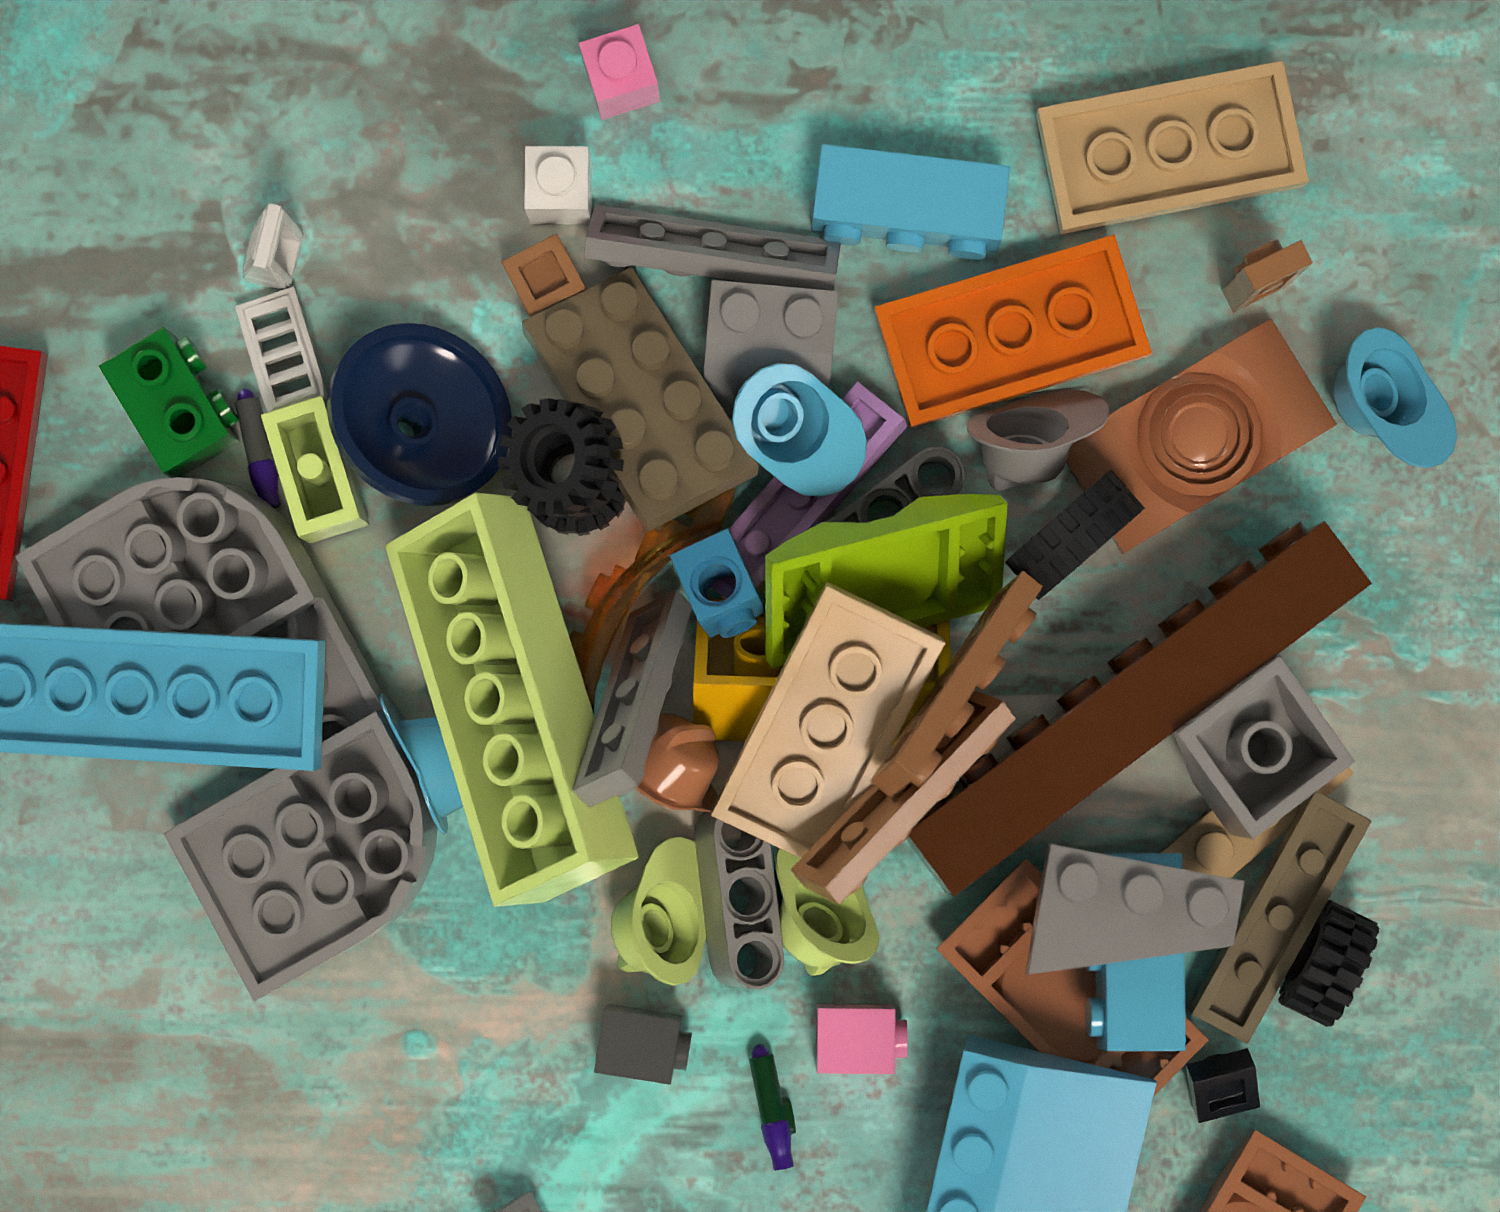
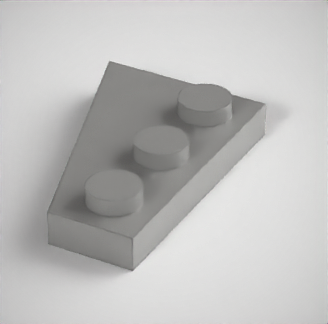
(1125, 910)

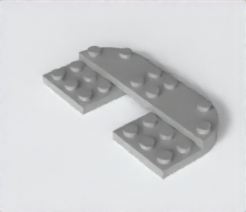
(299, 855)

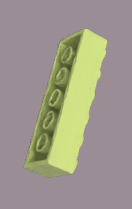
(507, 698)

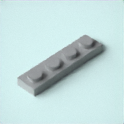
(710, 249)
(633, 700)

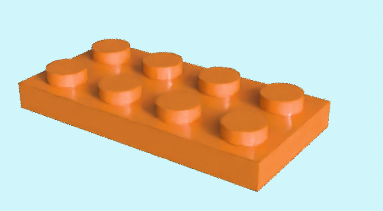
(1012, 331)

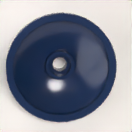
(438, 390)

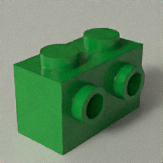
(170, 402)

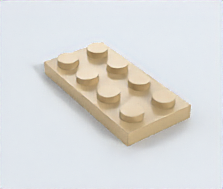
(1172, 147)
(827, 721)

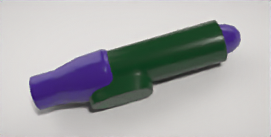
(774, 1110)

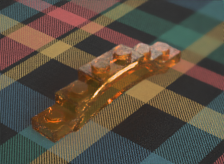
(616, 594)

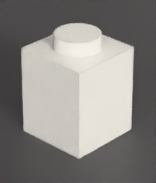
(558, 185)

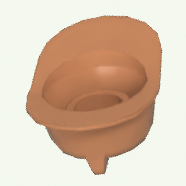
(681, 765)

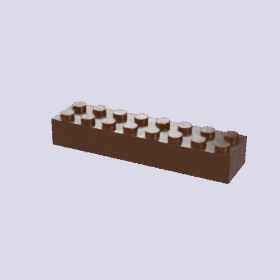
(1138, 705)

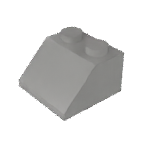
(766, 326)
(1260, 750)

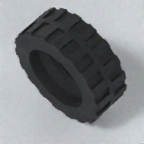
(1076, 533)

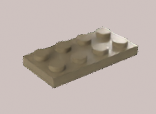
(625, 360)

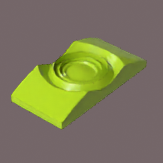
(922, 564)

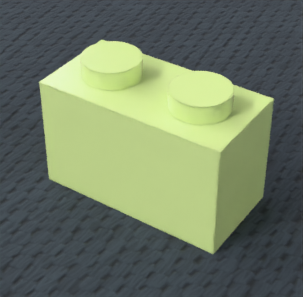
(313, 471)

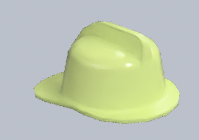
(662, 920)
(819, 929)

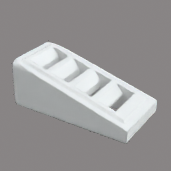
(273, 249)
(304, 345)

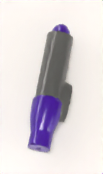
(260, 459)

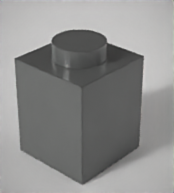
(641, 1044)

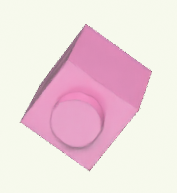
(620, 71)
(859, 1039)

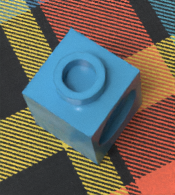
(703, 564)

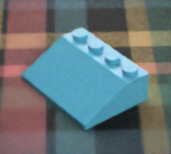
(1039, 1133)

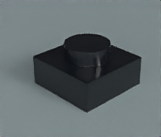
(1223, 1085)

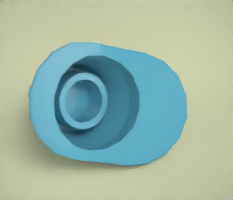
(1392, 398)
(799, 430)
(428, 755)

